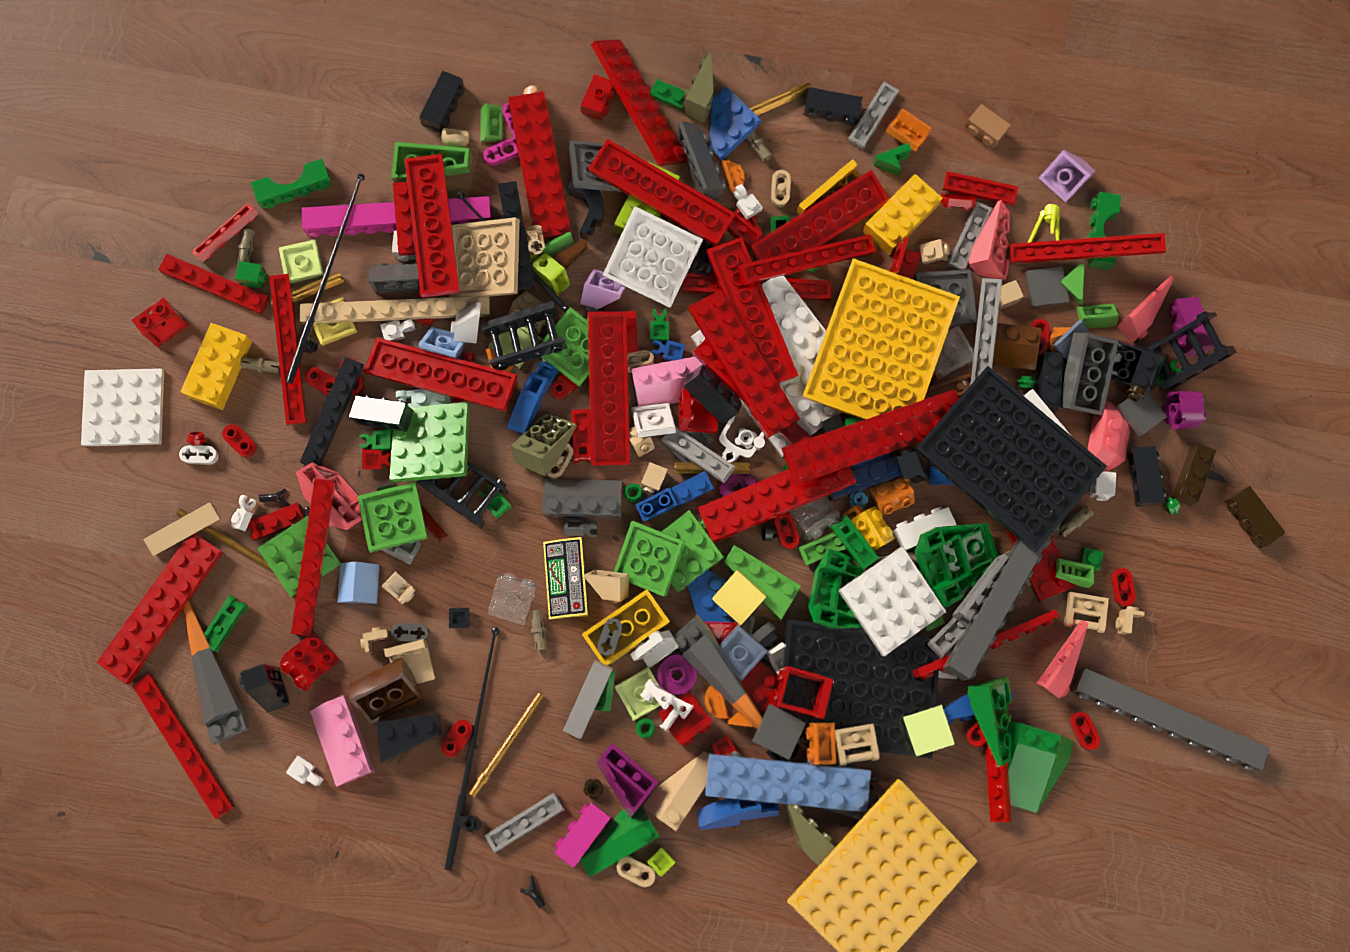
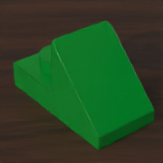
(890, 159)

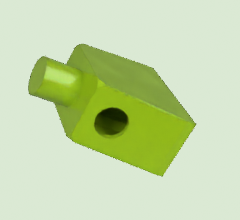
(550, 272)

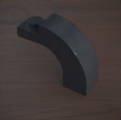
(595, 204)

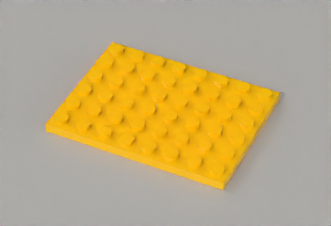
(880, 343)
(883, 876)

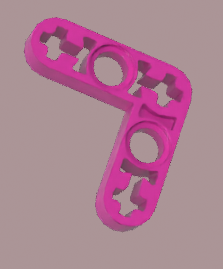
(510, 142)

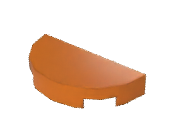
(734, 174)
(715, 703)

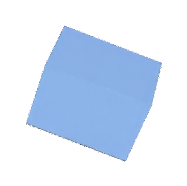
(442, 342)
(358, 583)

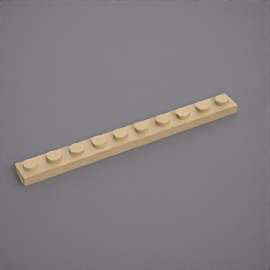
(392, 309)

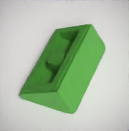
(491, 123)
(558, 245)
(1098, 316)

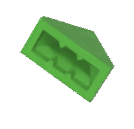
(1075, 283)

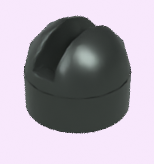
(768, 533)

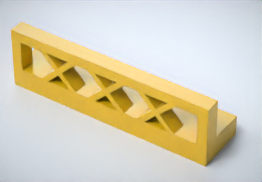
(829, 186)

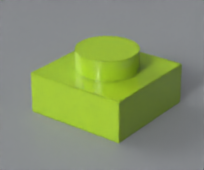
(661, 861)

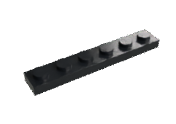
(512, 209)
(332, 412)

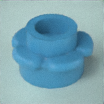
(863, 499)

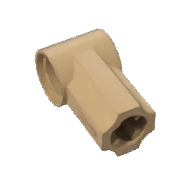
(535, 239)

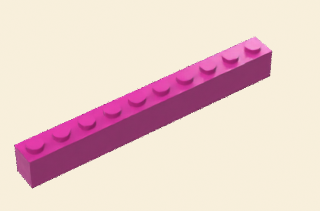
(381, 216)

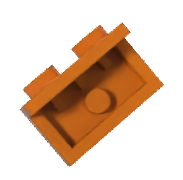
(909, 129)
(892, 495)
(821, 743)

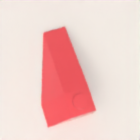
(990, 248)
(1141, 318)
(1061, 669)

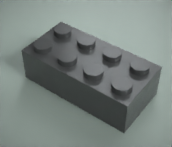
(1088, 373)

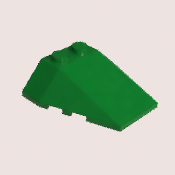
(954, 558)
(826, 602)
(1035, 764)

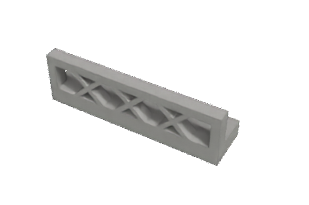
(973, 599)

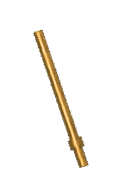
(231, 543)
(484, 777)

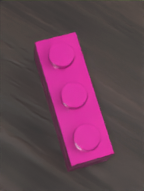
(581, 834)

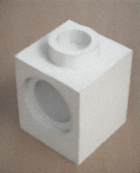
(1104, 486)

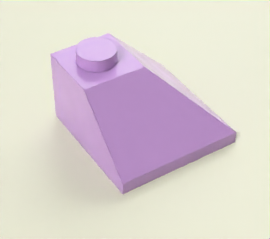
(1066, 175)
(600, 290)

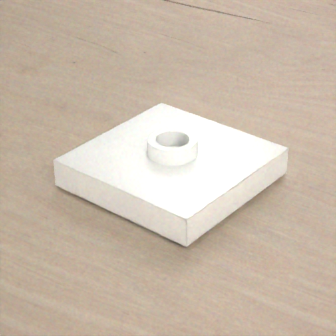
(653, 420)

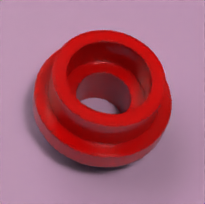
(196, 438)

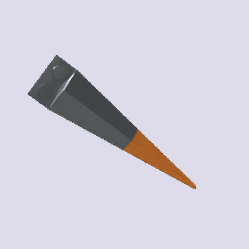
(706, 656)
(218, 701)

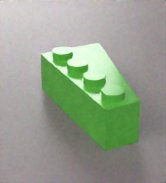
(455, 159)
(777, 587)

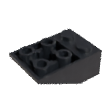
(1137, 365)

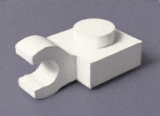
(747, 204)
(395, 331)
(243, 515)
(302, 771)

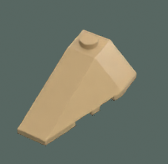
(678, 794)

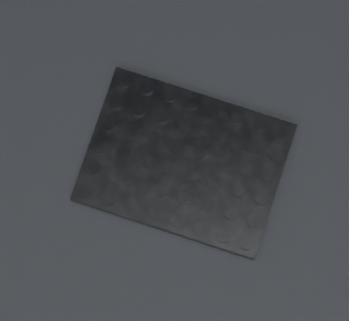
(1011, 458)
(864, 684)

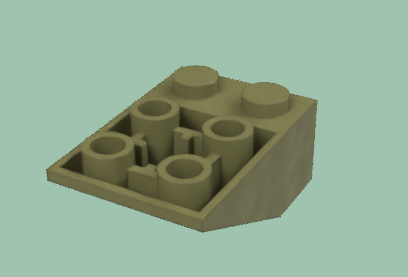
(700, 96)
(543, 443)
(809, 839)

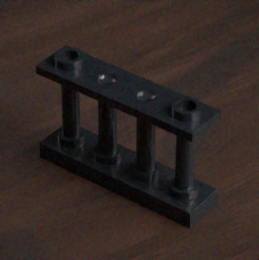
(519, 319)
(1204, 362)
(461, 504)

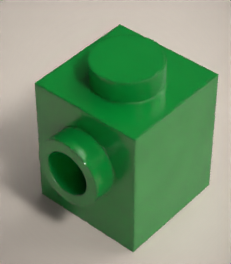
(251, 274)

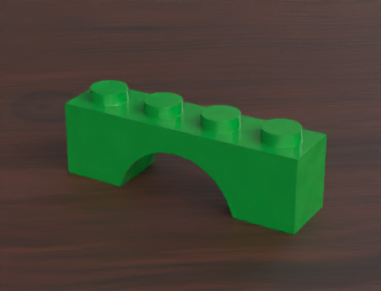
(314, 178)
(1105, 207)

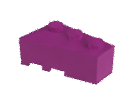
(1182, 313)
(626, 778)

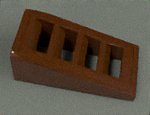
(571, 254)

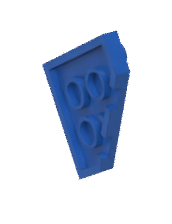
(730, 123)
(702, 592)

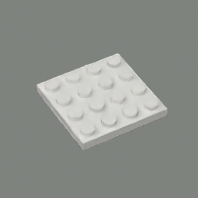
(652, 257)
(122, 407)
(892, 601)

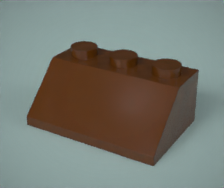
(1016, 346)
(385, 691)

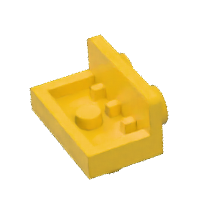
(873, 528)

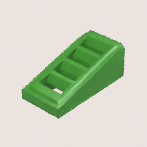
(1087, 570)

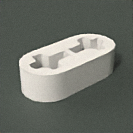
(199, 459)

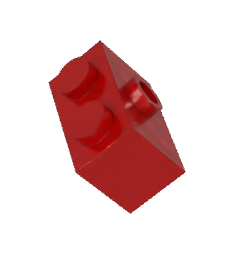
(598, 97)

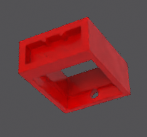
(153, 326)
(822, 695)

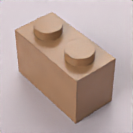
(987, 126)

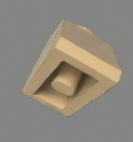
(609, 585)

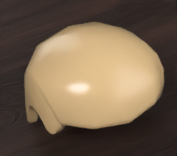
(455, 137)

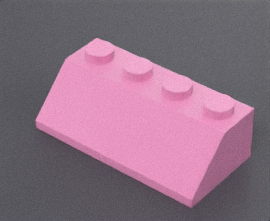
(662, 381)
(342, 740)

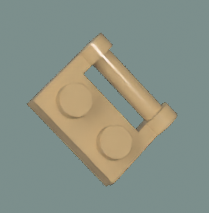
(1089, 606)
(853, 738)

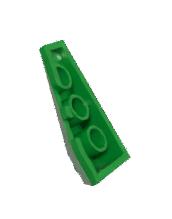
(990, 706)
(619, 840)

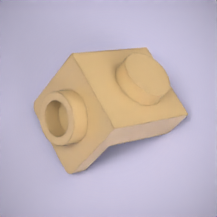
(934, 251)
(641, 445)
(399, 588)
(1125, 619)
(377, 634)

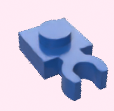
(670, 351)

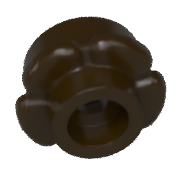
(1136, 393)
(598, 788)

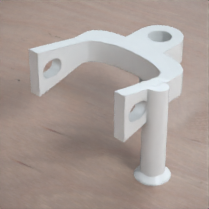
(735, 451)
(654, 690)

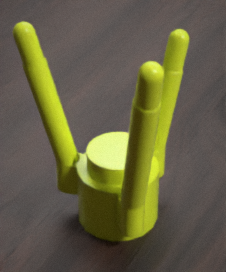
(1052, 216)

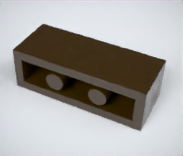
(1194, 474)
(1254, 517)

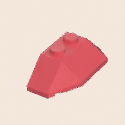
(1109, 436)
(345, 503)

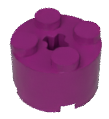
(1184, 409)

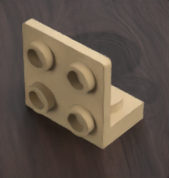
(417, 658)

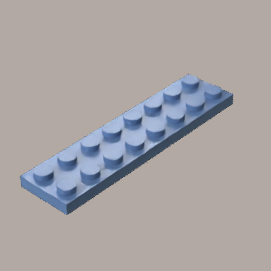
(787, 782)

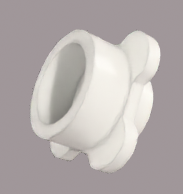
(745, 433)

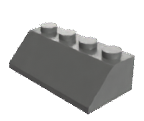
(700, 160)
(394, 278)
(582, 498)

